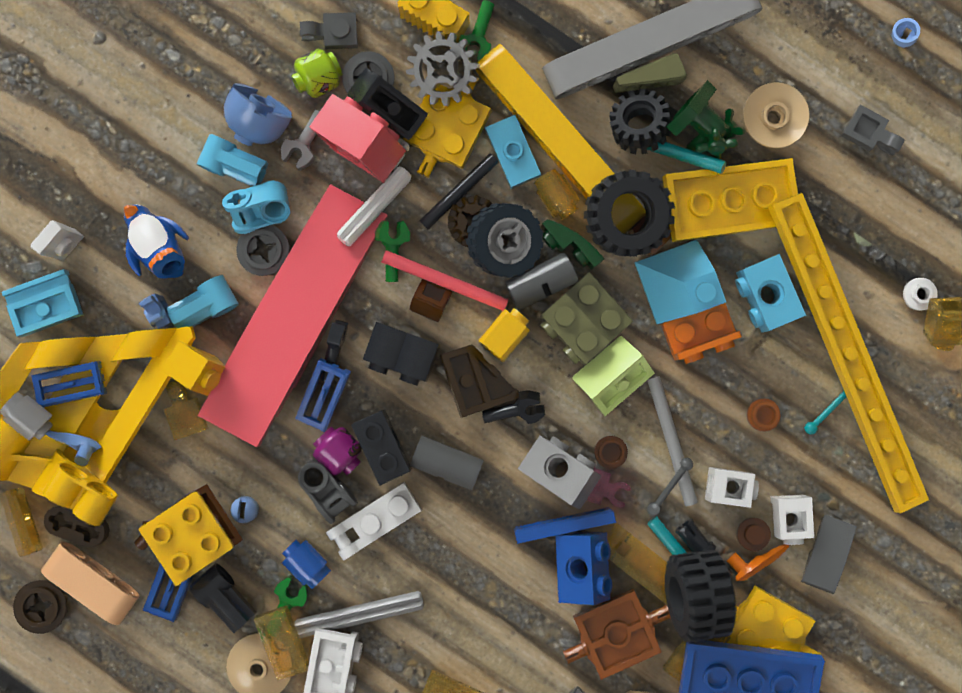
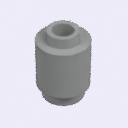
(26, 416)

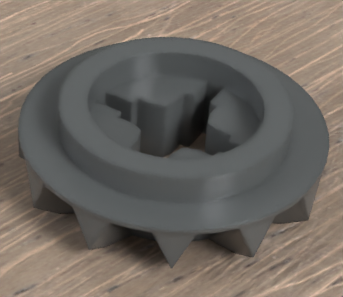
(361, 61)
(257, 265)

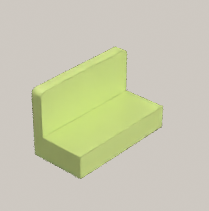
(613, 375)

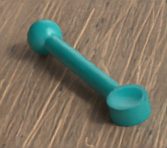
(811, 427)

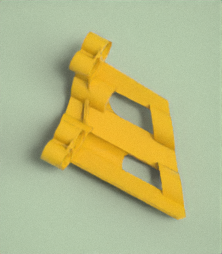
(49, 464)

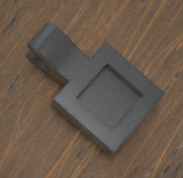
(337, 30)
(868, 130)

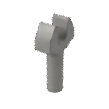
(302, 144)

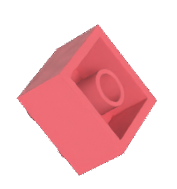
(358, 137)

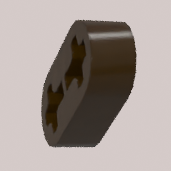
(74, 533)

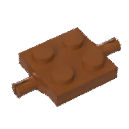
(617, 634)

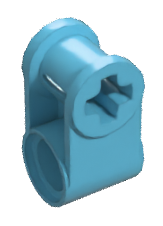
(259, 206)

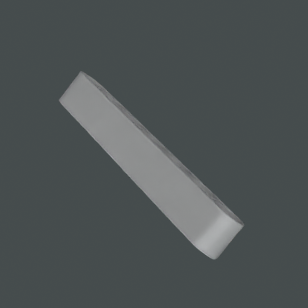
(644, 43)

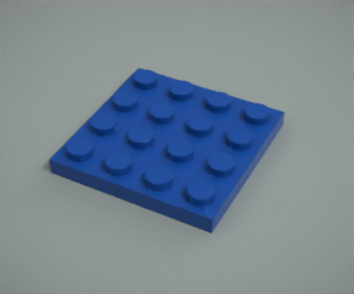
(748, 669)

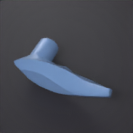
(82, 444)

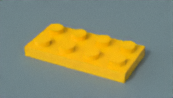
(730, 201)

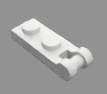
(375, 520)

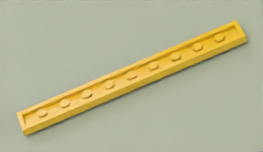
(848, 353)

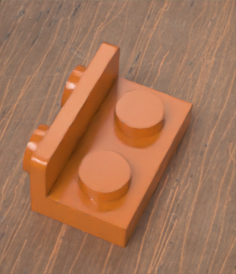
(700, 332)

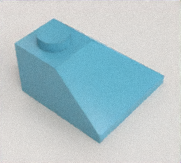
(679, 282)

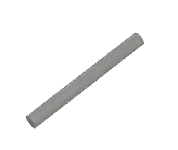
(671, 438)

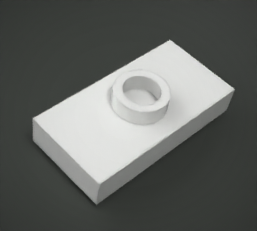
(56, 240)

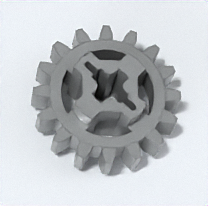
(433, 80)

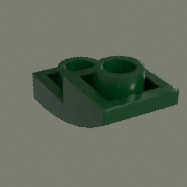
(561, 237)

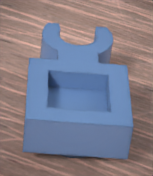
(156, 311)

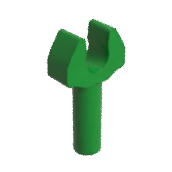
(477, 37)
(392, 244)
(286, 599)

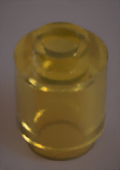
(557, 194)

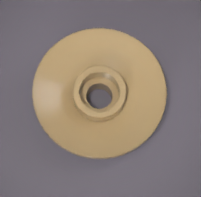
(786, 104)
(239, 667)

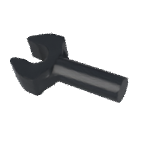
(335, 341)
(520, 408)

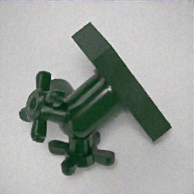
(712, 129)

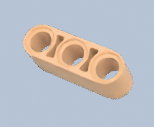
(90, 583)

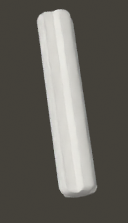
(374, 206)

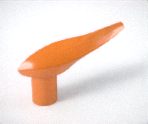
(755, 565)

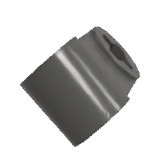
(326, 492)

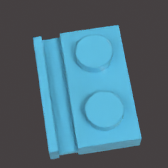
(42, 303)

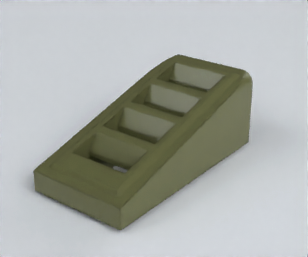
(660, 73)

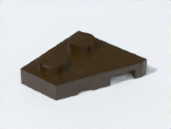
(474, 381)

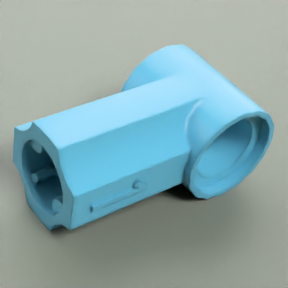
(225, 159)
(210, 300)

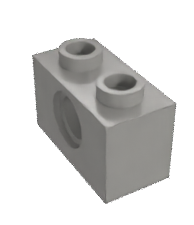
(542, 463)

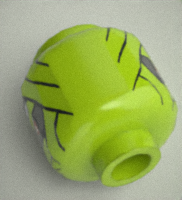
(317, 73)

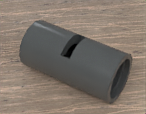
(541, 281)
(446, 462)

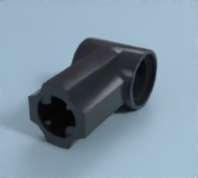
(217, 590)

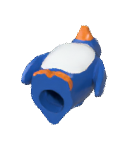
(153, 242)

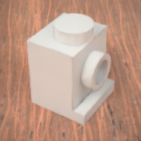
(742, 496)
(803, 525)

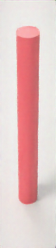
(444, 280)

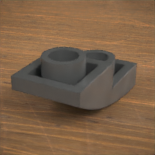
(828, 554)

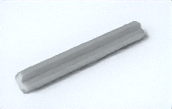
(360, 613)

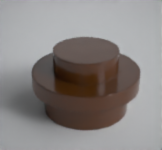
(611, 452)
(753, 534)

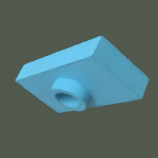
(513, 151)

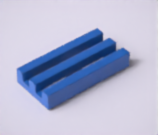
(333, 370)
(97, 379)
(161, 611)

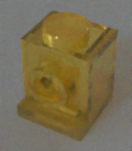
(944, 323)

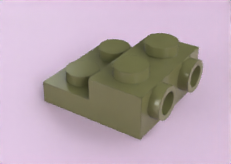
(585, 320)

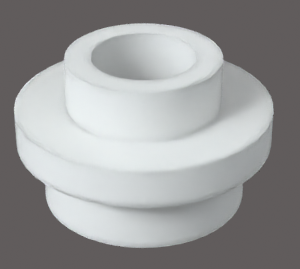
(910, 293)

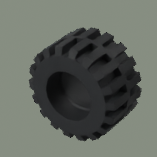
(656, 207)
(700, 595)

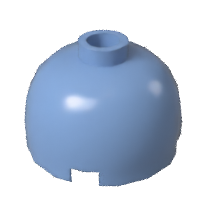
(255, 117)

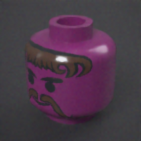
(337, 451)

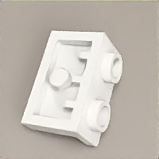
(333, 662)

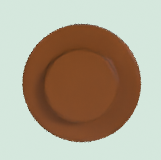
(763, 415)

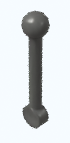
(654, 508)

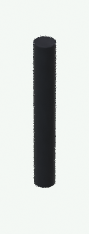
(459, 191)

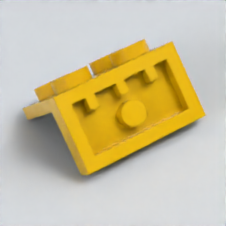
(186, 538)

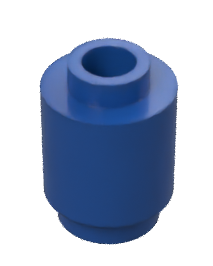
(305, 563)

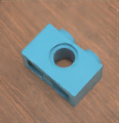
(786, 303)

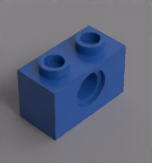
(574, 583)

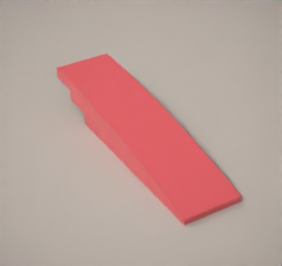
(289, 321)

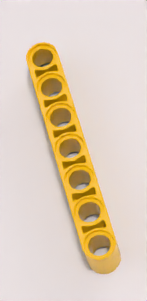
(553, 131)

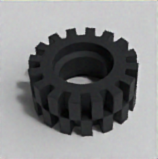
(636, 106)

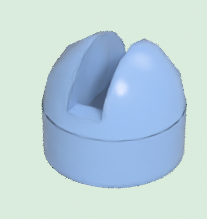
(900, 27)
(251, 509)

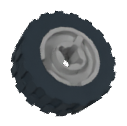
(487, 245)

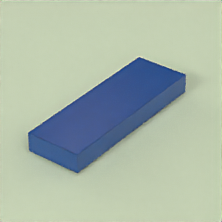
(564, 524)

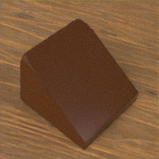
(430, 300)

